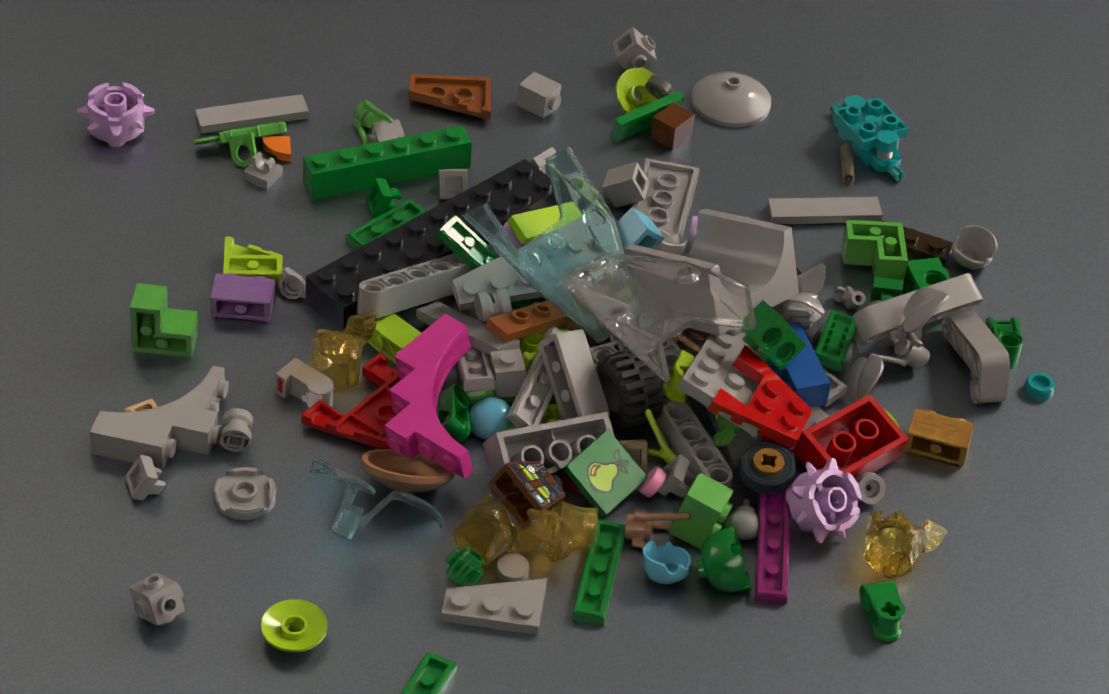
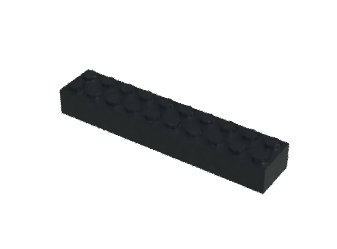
(335, 287)

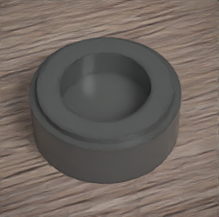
(658, 87)

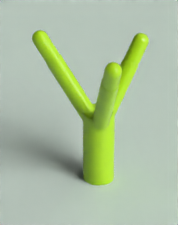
(665, 452)

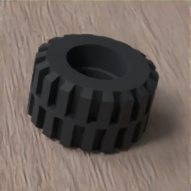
(629, 388)

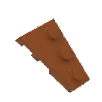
(454, 93)

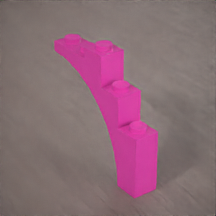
(422, 372)

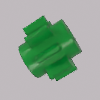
(465, 566)

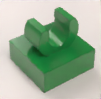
(380, 197)
(885, 288)

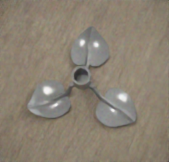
(909, 351)

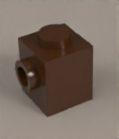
(672, 126)

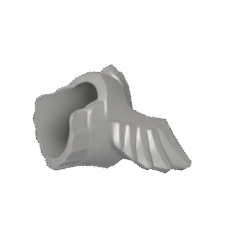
(805, 306)

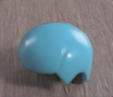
(489, 417)
(666, 563)

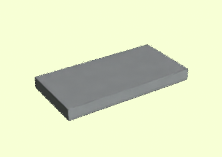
(668, 194)

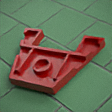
(771, 408)
(365, 420)

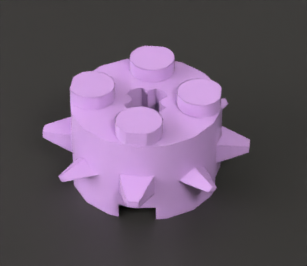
(115, 113)
(824, 500)

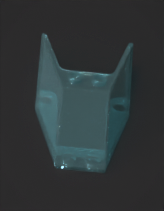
(579, 236)

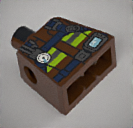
(526, 487)

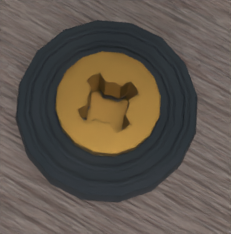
(767, 468)

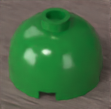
(724, 562)

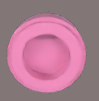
(653, 483)

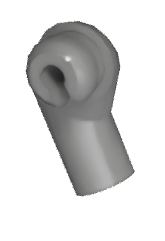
(851, 299)

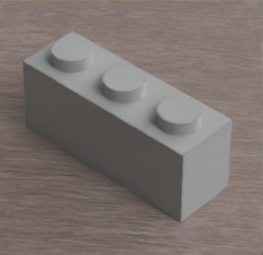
(573, 375)

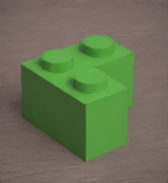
(876, 245)
(161, 328)
(707, 505)

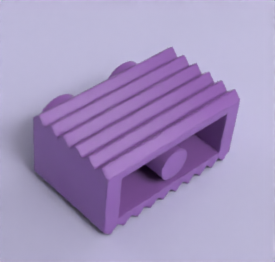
(242, 297)

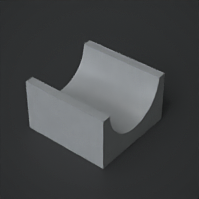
(742, 250)

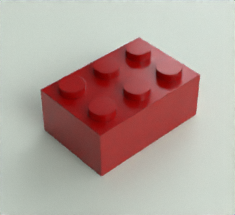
(857, 437)

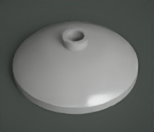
(731, 99)

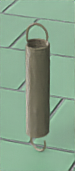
(847, 163)

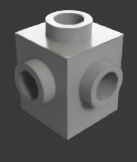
(634, 50)
(157, 599)

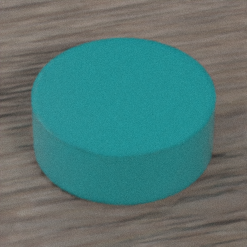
(1039, 386)

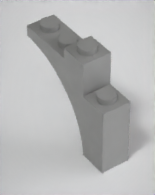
(157, 432)

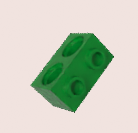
(773, 337)

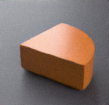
(278, 146)

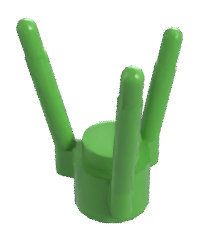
(365, 114)

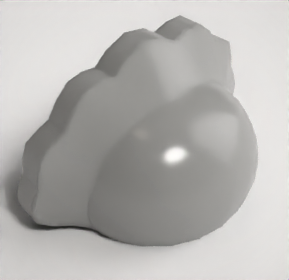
(292, 284)

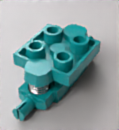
(872, 132)

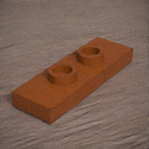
(526, 321)

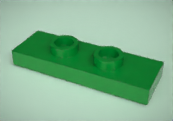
(835, 340)

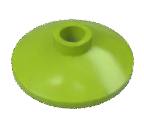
(633, 82)
(294, 625)

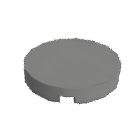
(244, 494)

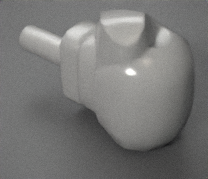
(744, 521)

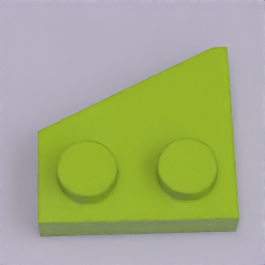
(251, 261)

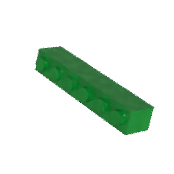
(392, 160)

